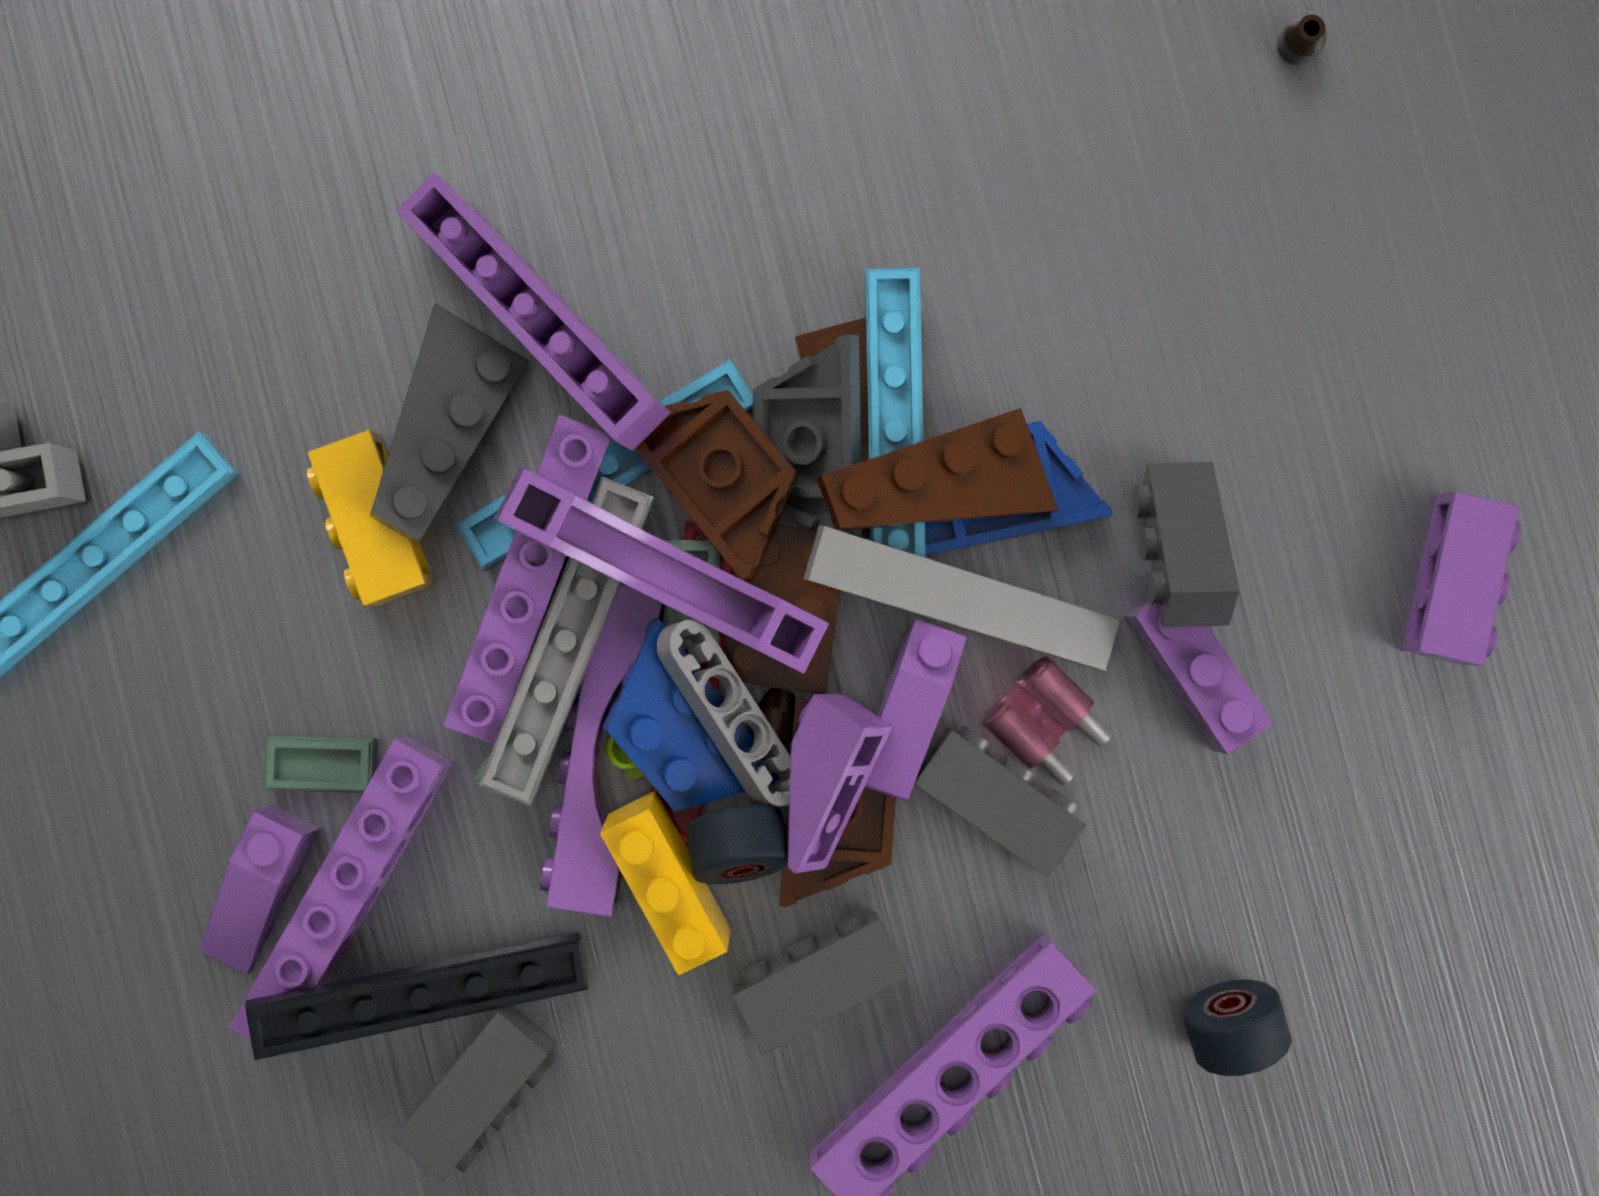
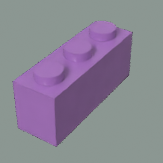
(1462, 579)
(1201, 679)

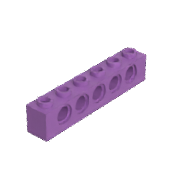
(533, 312)
(521, 593)
(352, 872)
(1040, 968)

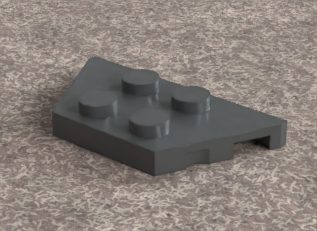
(814, 423)

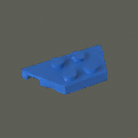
(1071, 492)
(667, 738)

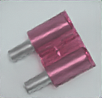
(1038, 715)

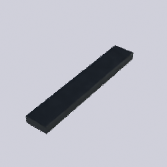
(415, 995)

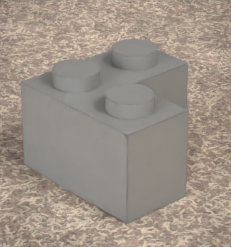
(37, 474)

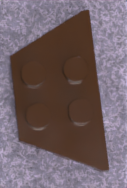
(722, 475)
(861, 849)

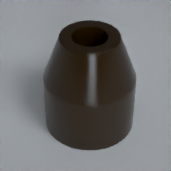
(1296, 45)
(779, 711)

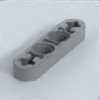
(736, 708)

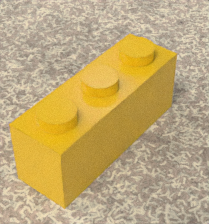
(378, 558)
(662, 880)

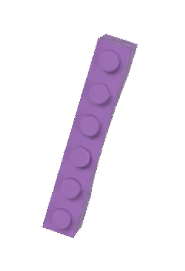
(660, 570)
(583, 870)

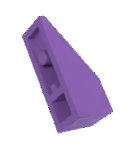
(914, 704)
(829, 770)
(257, 886)

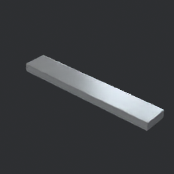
(961, 598)
(558, 662)

